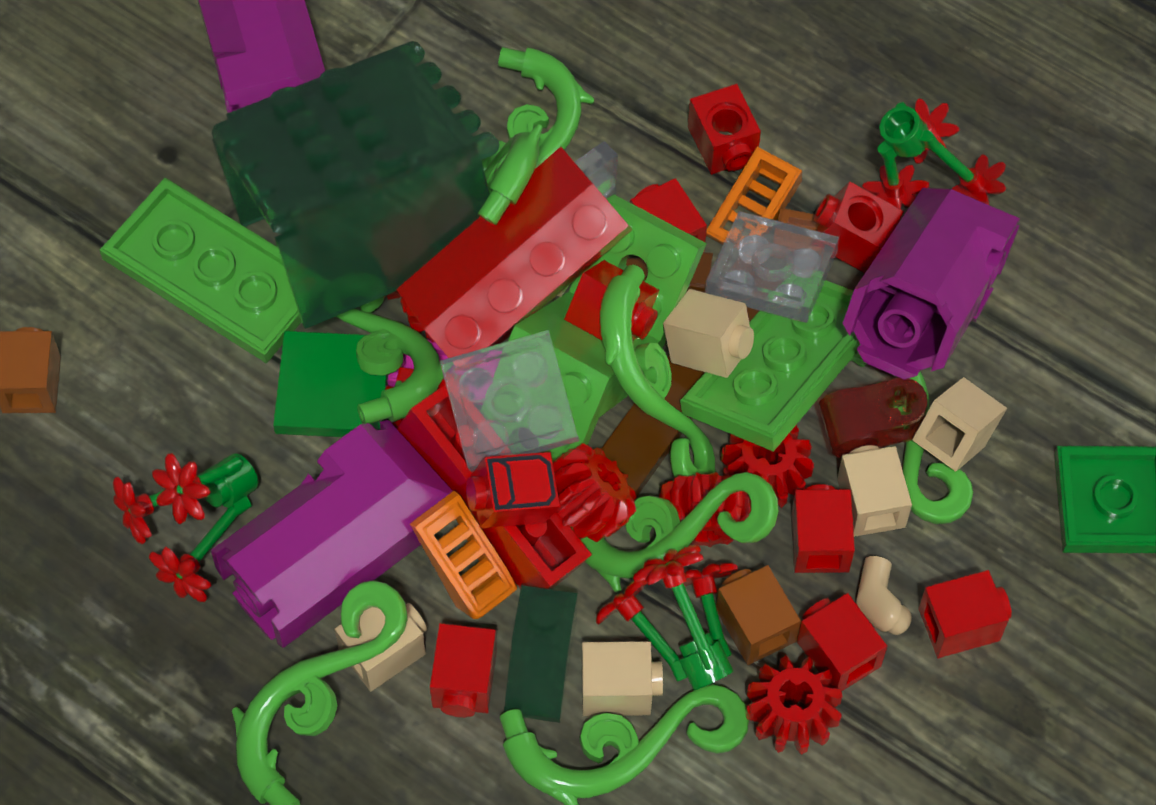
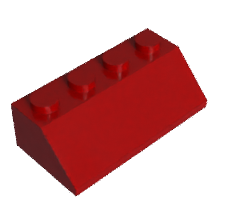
(512, 269)

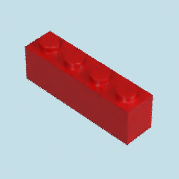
(532, 553)

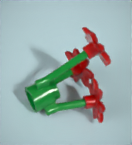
(912, 135)
(221, 485)
(707, 653)

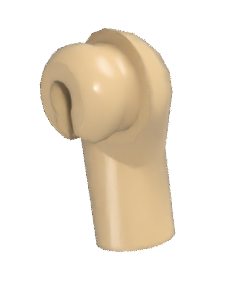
(877, 601)

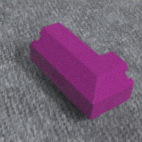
(260, 47)
(929, 281)
(330, 532)

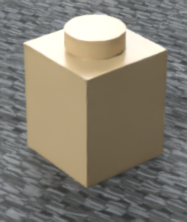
(708, 333)
(959, 424)
(877, 489)
(397, 657)
(619, 678)

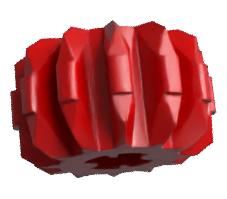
(782, 469)
(688, 491)
(592, 493)
(793, 722)

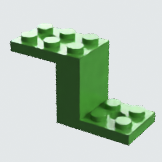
(588, 380)

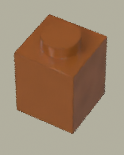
(28, 371)
(757, 613)

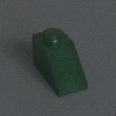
(541, 652)

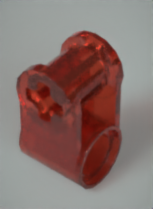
(868, 415)

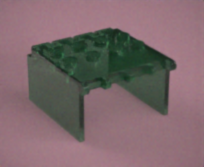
(357, 176)

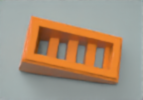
(762, 164)
(484, 583)

